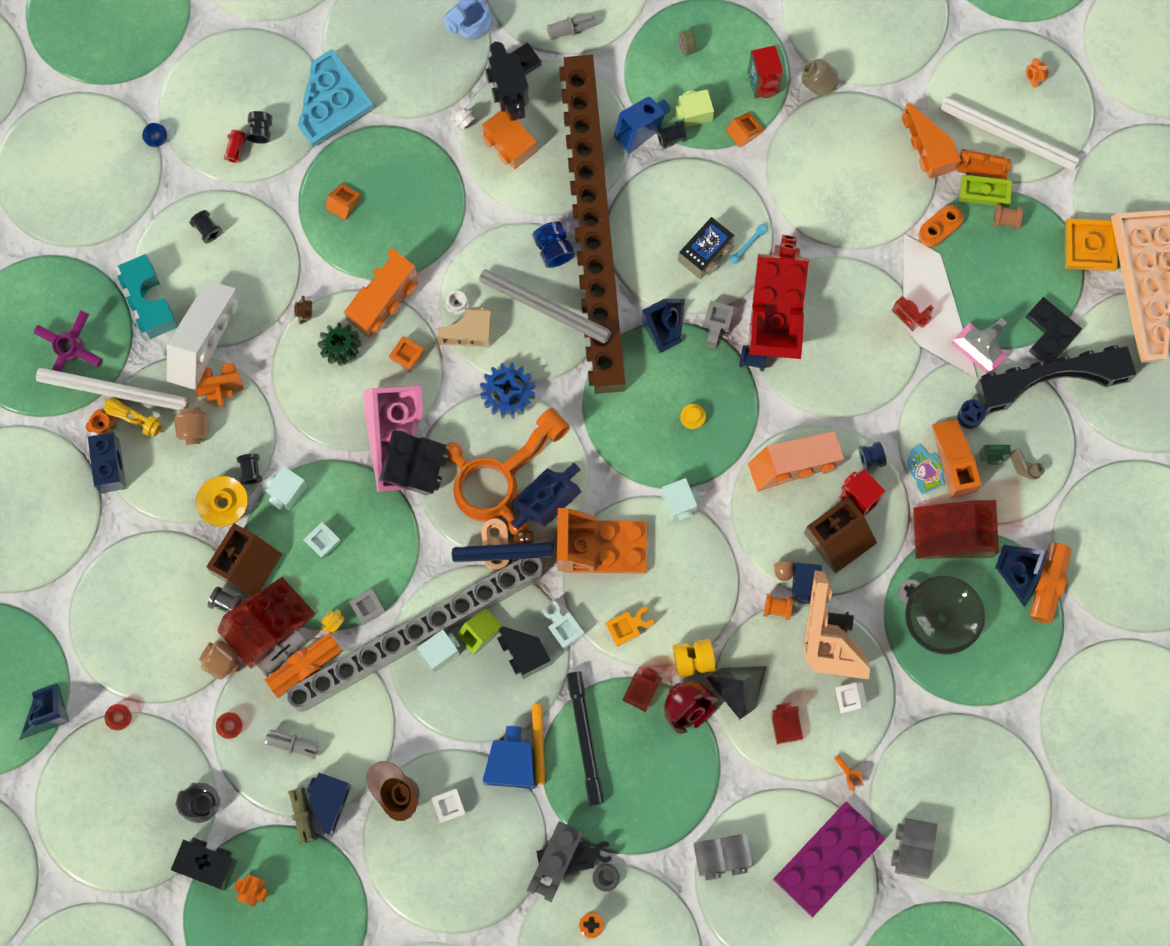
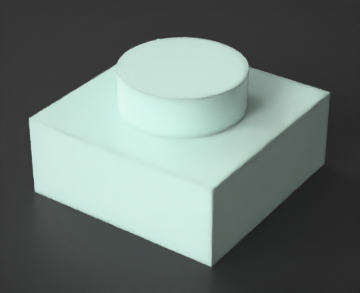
(322, 540)

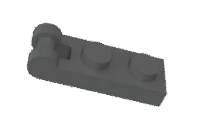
(555, 860)

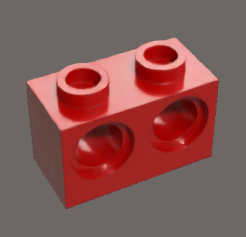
(863, 491)

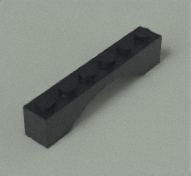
(1105, 368)

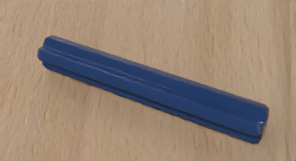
(503, 552)

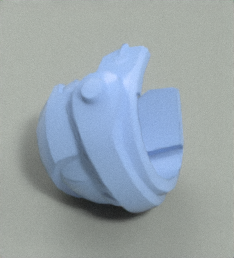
(469, 19)

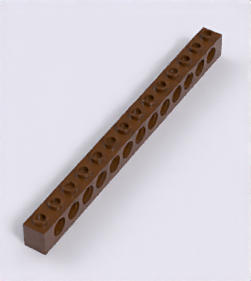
(582, 69)

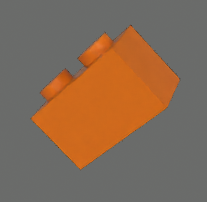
(509, 139)

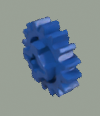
(498, 387)

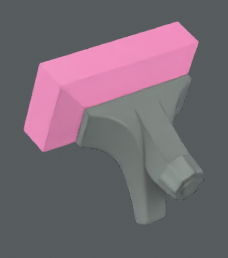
(982, 345)

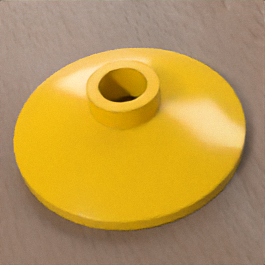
(221, 489)

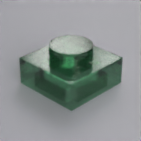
(995, 454)

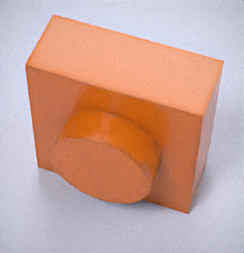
(406, 353)

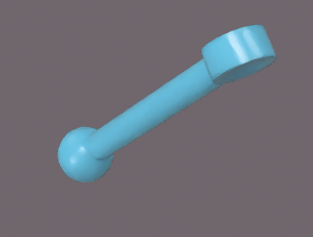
(761, 230)

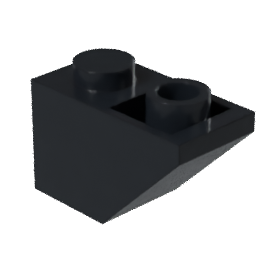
(526, 650)

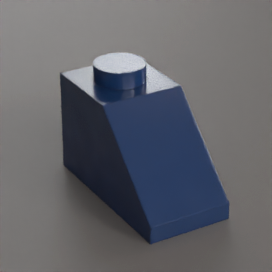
(328, 800)

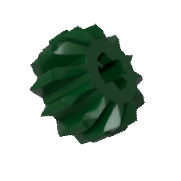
(333, 351)

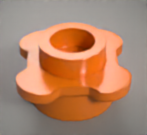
(1037, 72)
(97, 417)

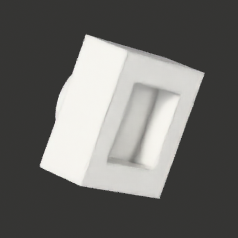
(851, 697)
(448, 806)

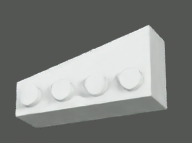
(199, 334)

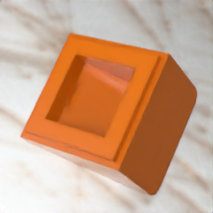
(744, 129)
(342, 201)

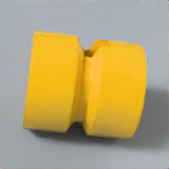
(702, 654)

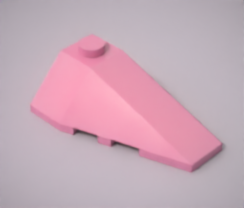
(388, 411)

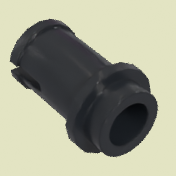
(845, 621)

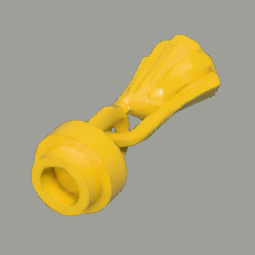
(117, 408)

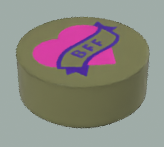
(687, 42)

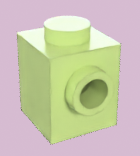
(694, 108)

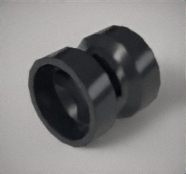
(259, 127)

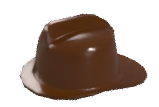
(393, 790)

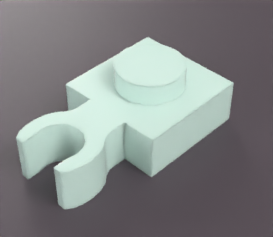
(564, 628)

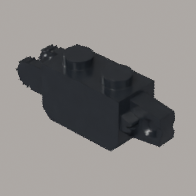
(508, 81)

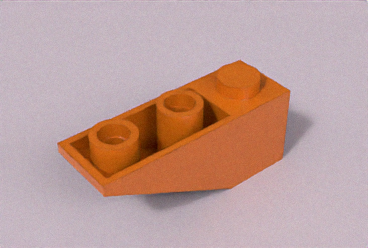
(934, 146)
(956, 459)

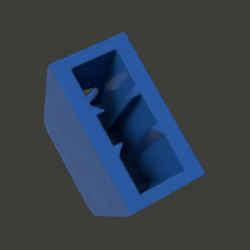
(640, 122)
(510, 762)

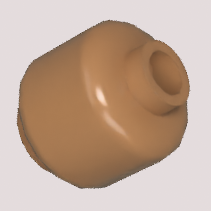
(191, 425)
(219, 659)

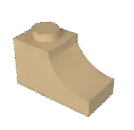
(470, 330)

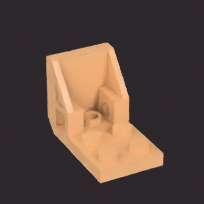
(839, 652)

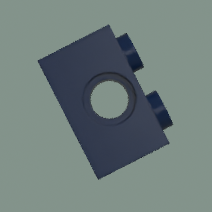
(106, 462)

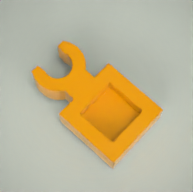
(625, 628)

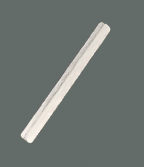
(1010, 133)
(111, 389)

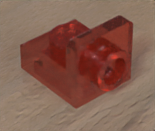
(909, 315)
(642, 688)
(786, 724)

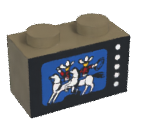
(706, 248)

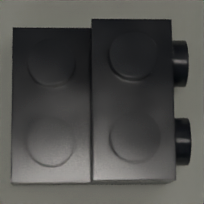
(413, 463)

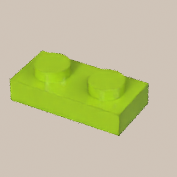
(985, 190)

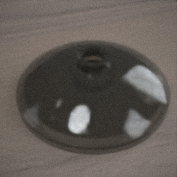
(957, 603)

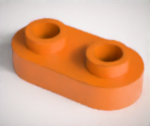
(942, 226)

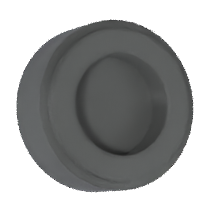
(606, 877)

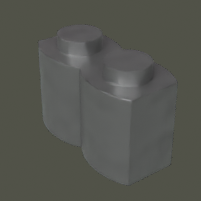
(915, 848)
(723, 855)

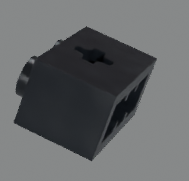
(188, 863)

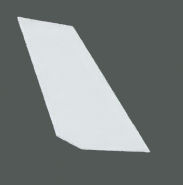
(926, 285)

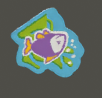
(925, 469)

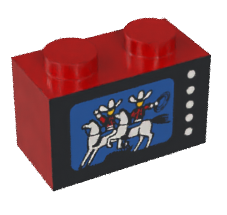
(765, 72)

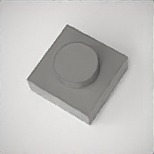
(367, 606)

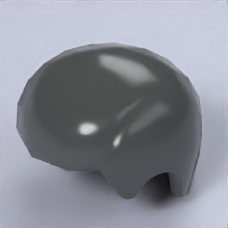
(198, 802)

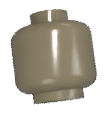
(820, 77)

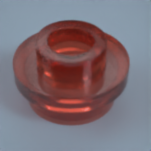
(112, 711)
(227, 717)

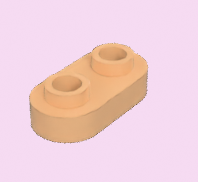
(487, 539)

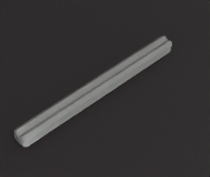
(545, 306)

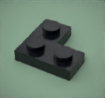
(1057, 330)

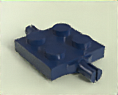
(545, 496)

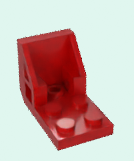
(778, 306)

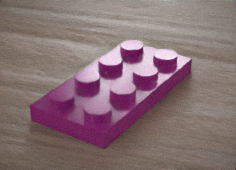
(829, 859)

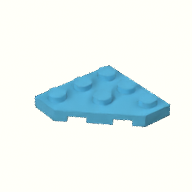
(330, 99)

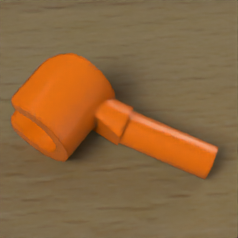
(851, 775)

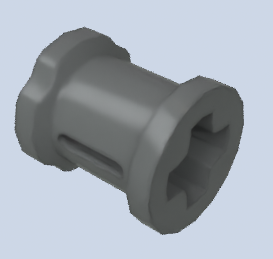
(223, 600)

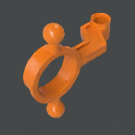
(550, 426)

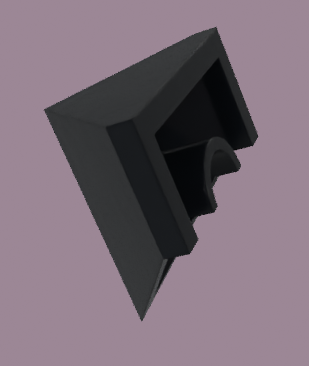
(738, 687)

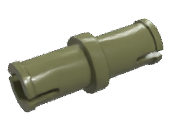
(302, 815)

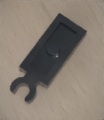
(582, 857)

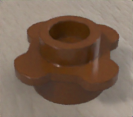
(303, 309)

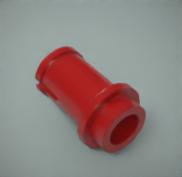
(234, 146)

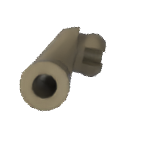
(1024, 468)

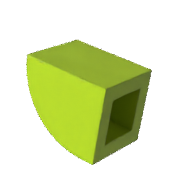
(479, 631)

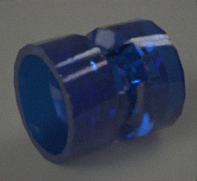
(552, 242)

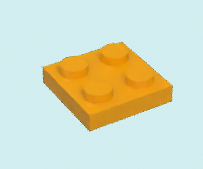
(1090, 245)

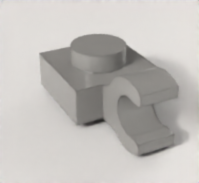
(717, 319)

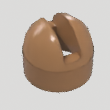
(784, 570)

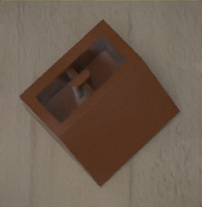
(841, 535)
(244, 560)

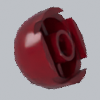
(688, 705)

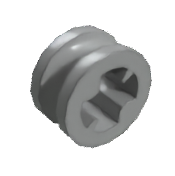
(902, 593)

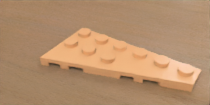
(1145, 267)

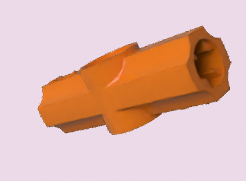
(1051, 583)
(303, 665)

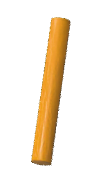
(538, 744)

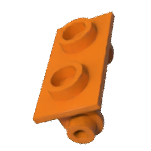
(984, 164)

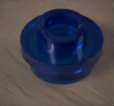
(151, 129)

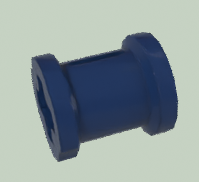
(752, 360)

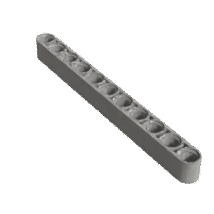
(409, 644)

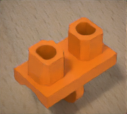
(220, 386)

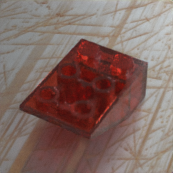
(956, 530)
(264, 621)

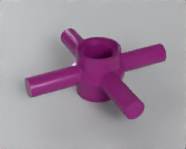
(77, 345)

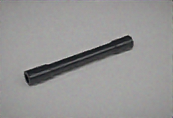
(592, 781)

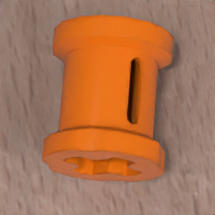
(778, 606)
(597, 931)

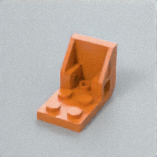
(600, 545)

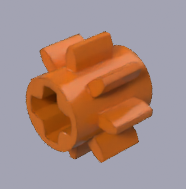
(251, 890)

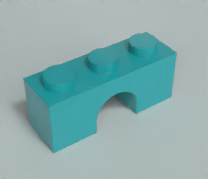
(154, 316)

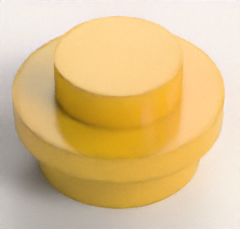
(692, 416)
(332, 621)

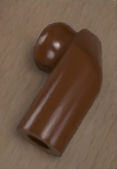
(522, 537)

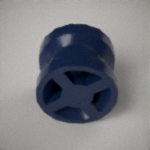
(973, 409)
(872, 456)

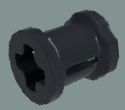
(671, 135)
(205, 226)
(249, 469)

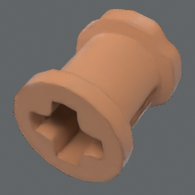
(1007, 217)

